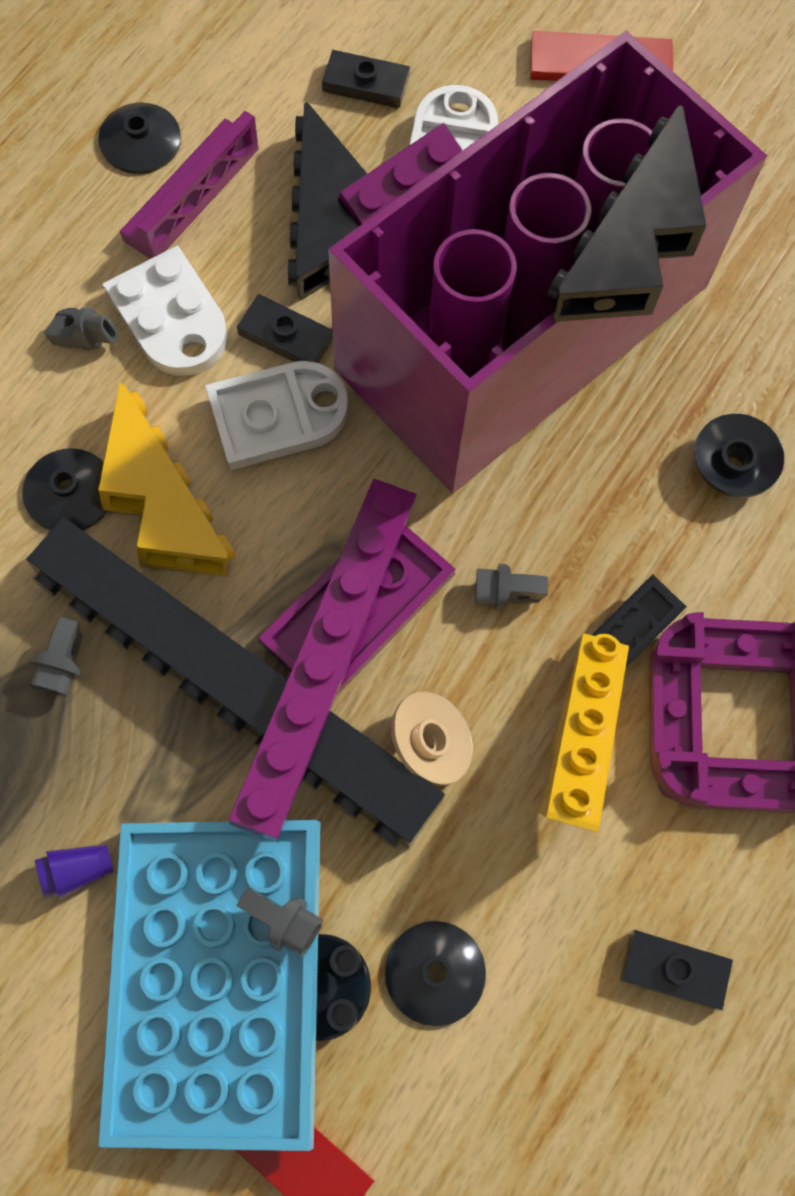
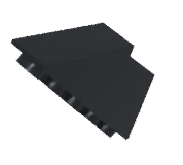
(323, 220)
(649, 220)

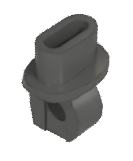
(81, 328)
(500, 586)
(56, 666)
(289, 924)

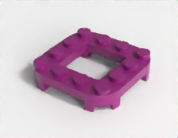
(676, 713)

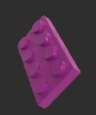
(409, 584)

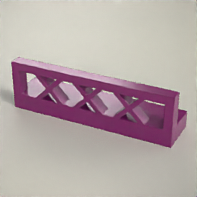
(192, 186)

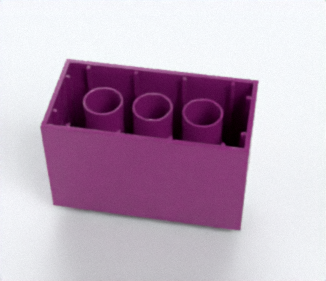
(450, 282)

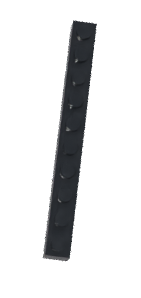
(229, 677)

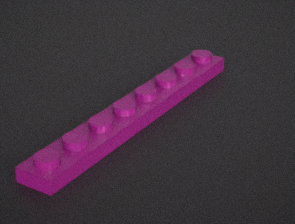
(322, 663)

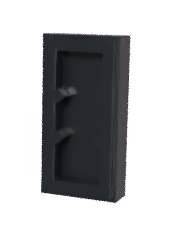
(366, 78)
(284, 331)
(642, 616)
(676, 970)

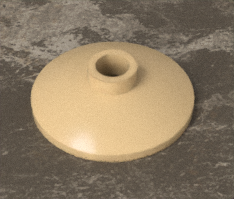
(432, 738)

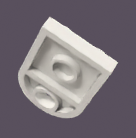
(464, 126)
(167, 310)
(275, 413)

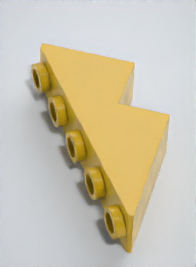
(146, 482)
(586, 734)

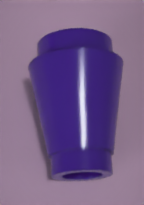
(72, 869)

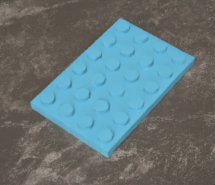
(202, 1012)

